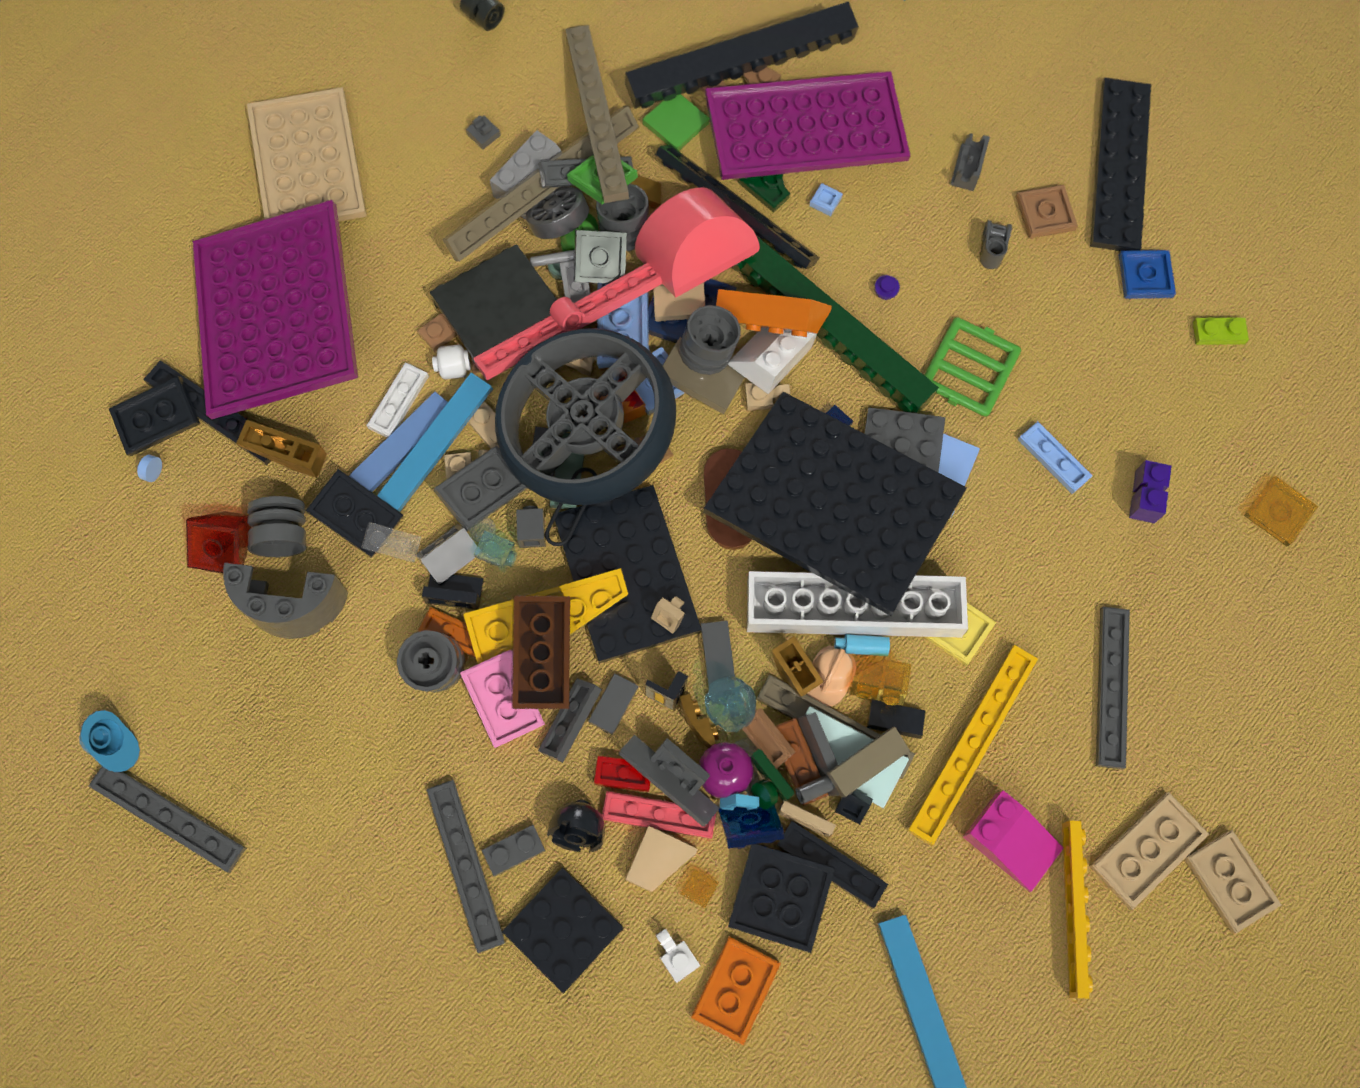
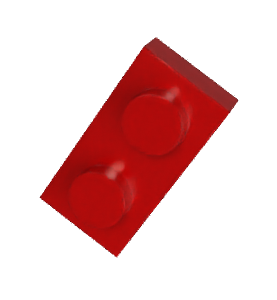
(619, 774)

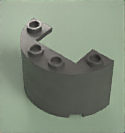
(285, 616)

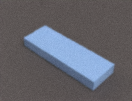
(1054, 457)

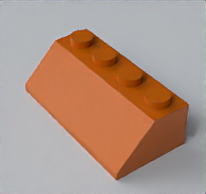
(774, 312)

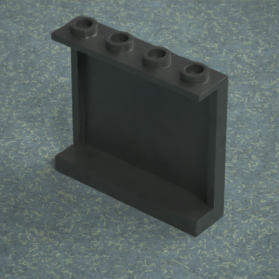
(494, 300)

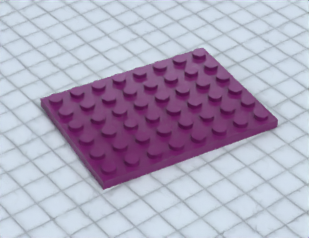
(273, 310)

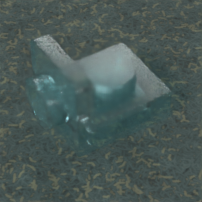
(496, 551)

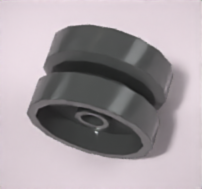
(415, 657)

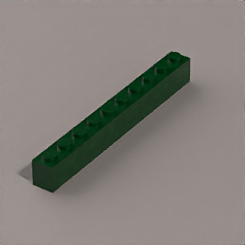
(843, 332)

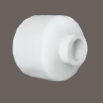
(451, 362)

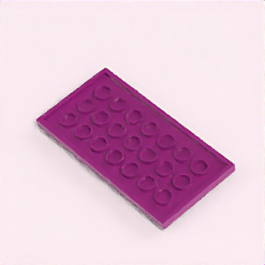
(806, 125)

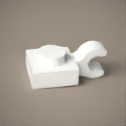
(678, 958)

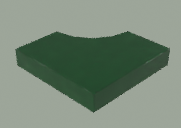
(767, 189)

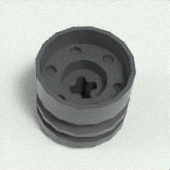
(625, 215)
(709, 339)
(276, 526)

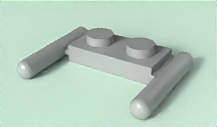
(572, 289)

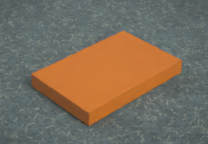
(736, 990)

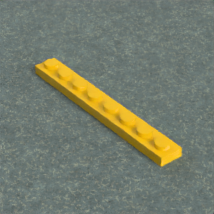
(972, 745)

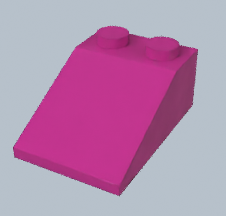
(1013, 840)

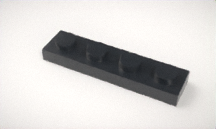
(847, 873)

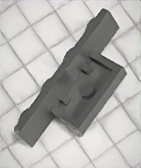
(674, 775)

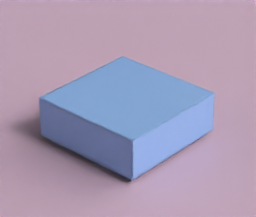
(826, 199)

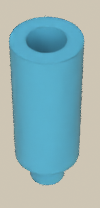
(863, 645)

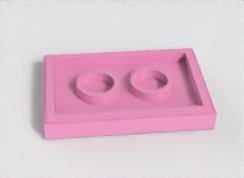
(491, 693)

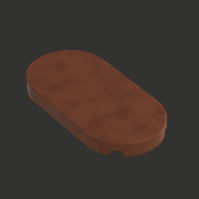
(714, 472)

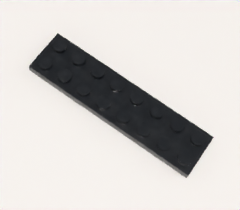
(1121, 165)

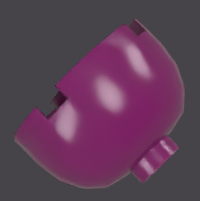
(728, 769)

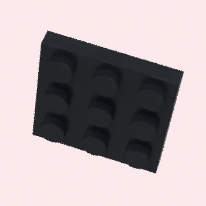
(781, 897)
(562, 930)

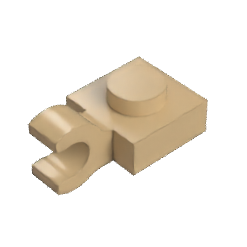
(760, 400)

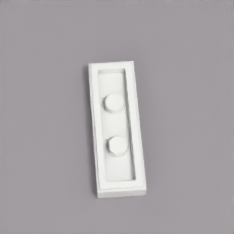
(397, 400)

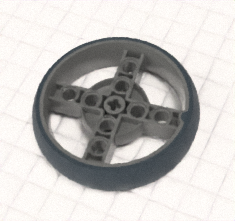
(536, 371)

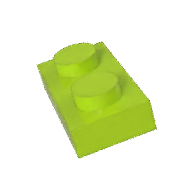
(1220, 331)

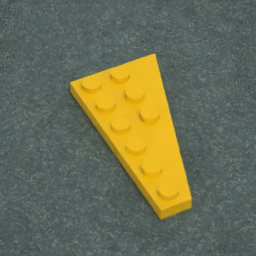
(492, 626)

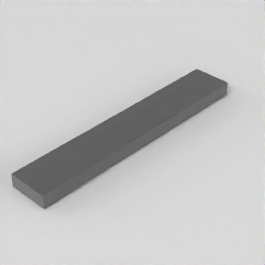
(1112, 688)
(168, 818)
(466, 867)

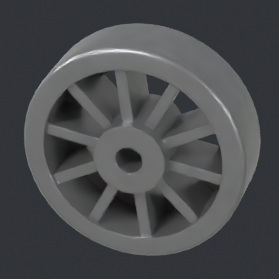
(558, 213)

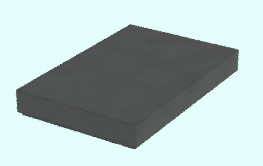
(479, 489)

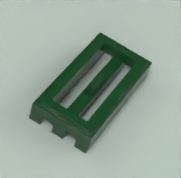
(771, 774)

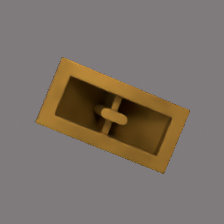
(796, 667)

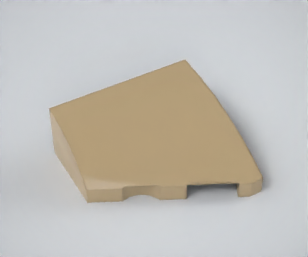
(658, 859)

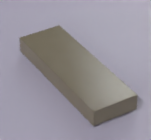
(868, 762)

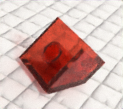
(216, 540)

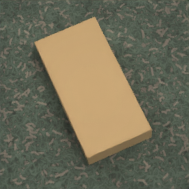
(806, 819)

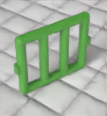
(1003, 369)

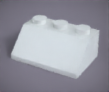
(770, 357)

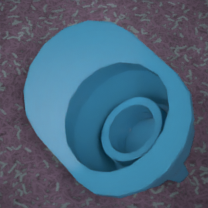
(109, 741)

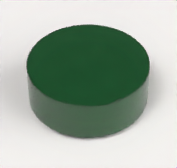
(766, 792)

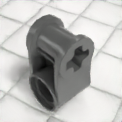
(996, 241)

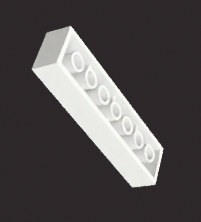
(814, 606)

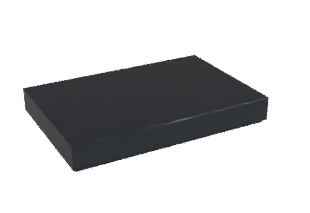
(154, 416)
(348, 508)

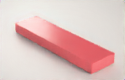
(653, 813)

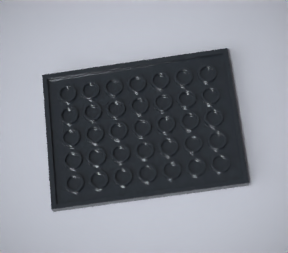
(836, 502)

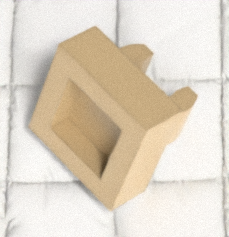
(669, 613)

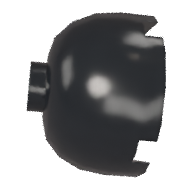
(576, 826)

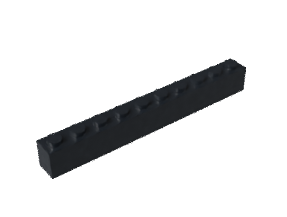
(741, 55)

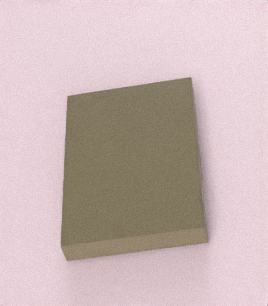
(713, 390)

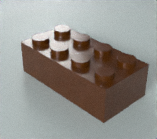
(540, 652)

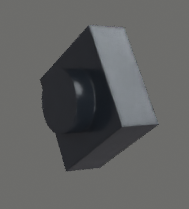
(854, 806)

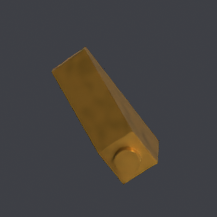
(283, 448)

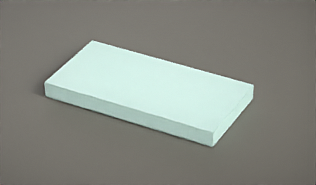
(847, 741)

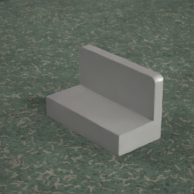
(448, 553)

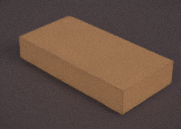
(768, 739)

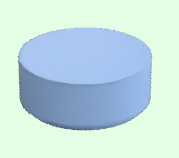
(149, 468)

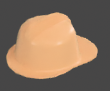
(837, 673)

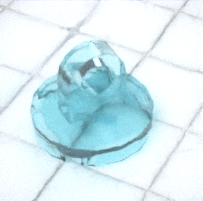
(730, 703)

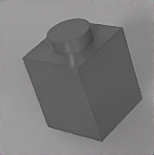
(530, 527)

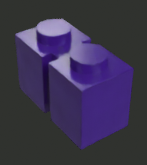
(1150, 502)

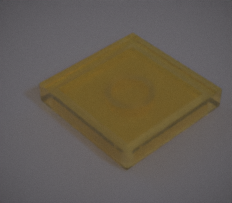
(1281, 511)

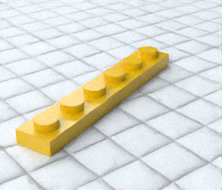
(1076, 919)

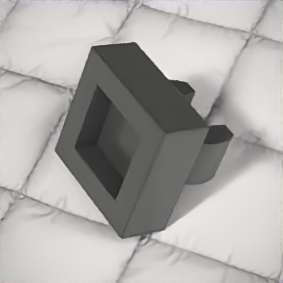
(483, 131)

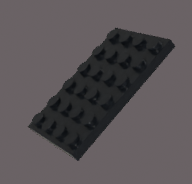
(632, 537)

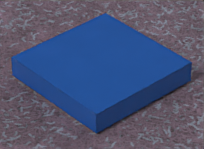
(1147, 274)

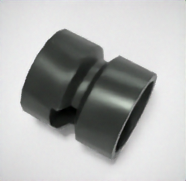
(484, 12)

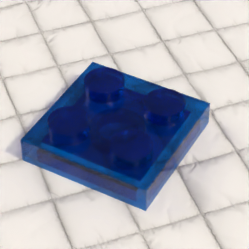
(751, 826)

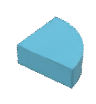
(739, 800)

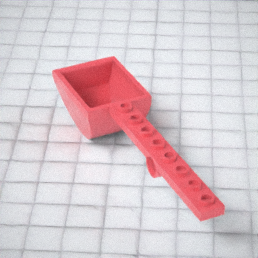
(680, 247)

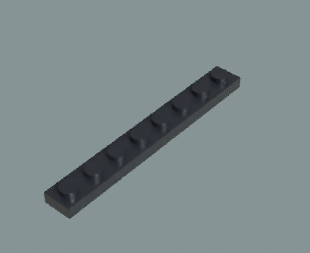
(763, 226)

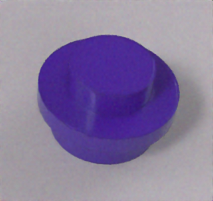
(887, 287)

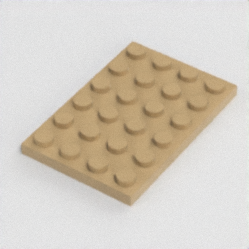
(306, 154)

